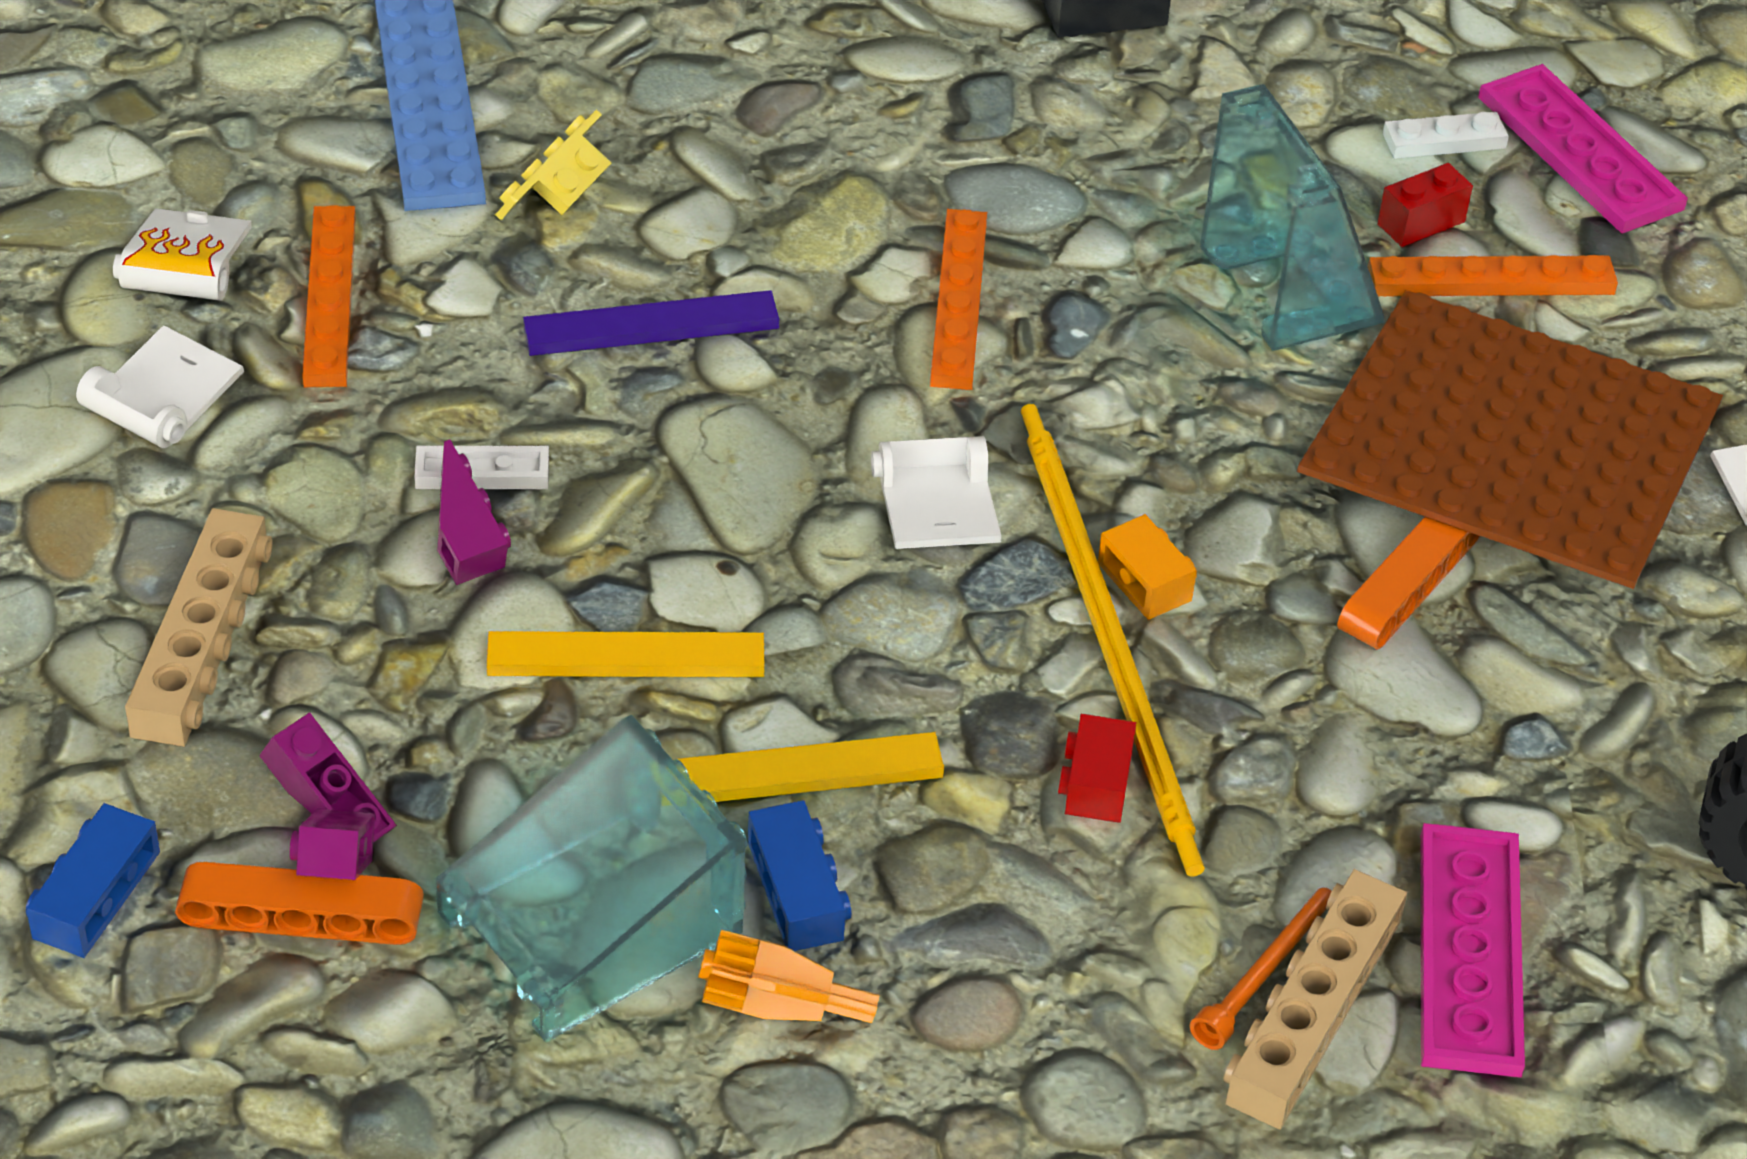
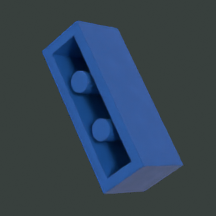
(798, 875)
(92, 880)

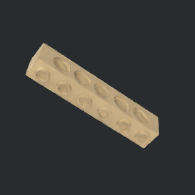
(198, 628)
(1315, 998)

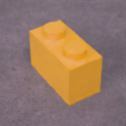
(1147, 566)

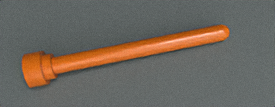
(1216, 1022)

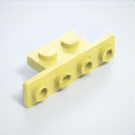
(565, 174)

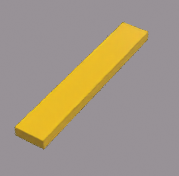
(625, 654)
(817, 767)

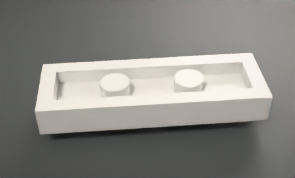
(1445, 135)
(491, 466)

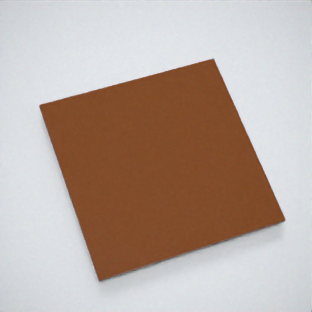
(1514, 437)

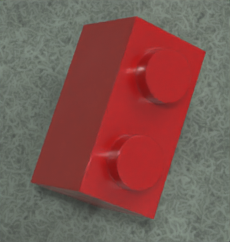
(1425, 204)
(1099, 767)

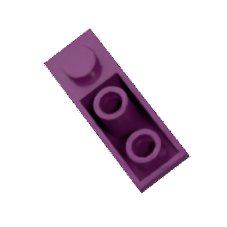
(467, 532)
(319, 774)

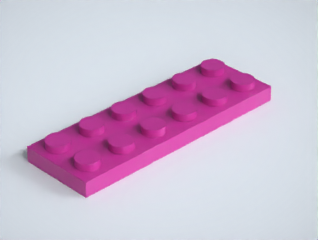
(1582, 148)
(1471, 951)

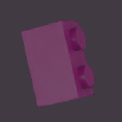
(333, 844)

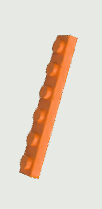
(1493, 275)
(329, 297)
(959, 300)

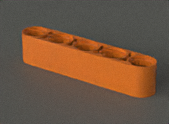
(1404, 581)
(297, 905)

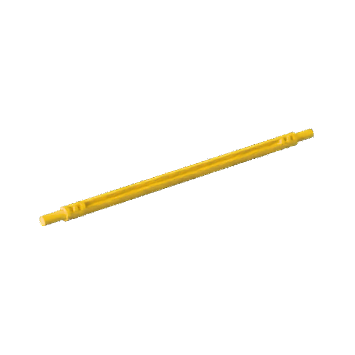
(1113, 642)

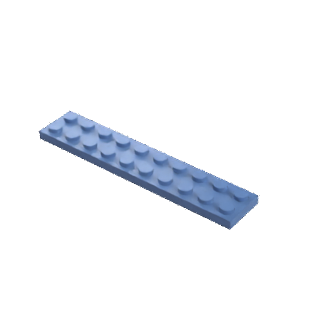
(429, 104)

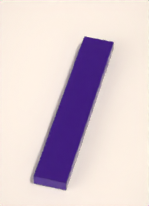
(650, 322)

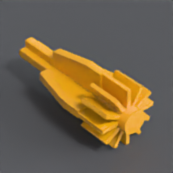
(776, 982)

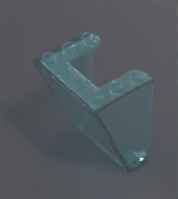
(1280, 200)
(601, 879)

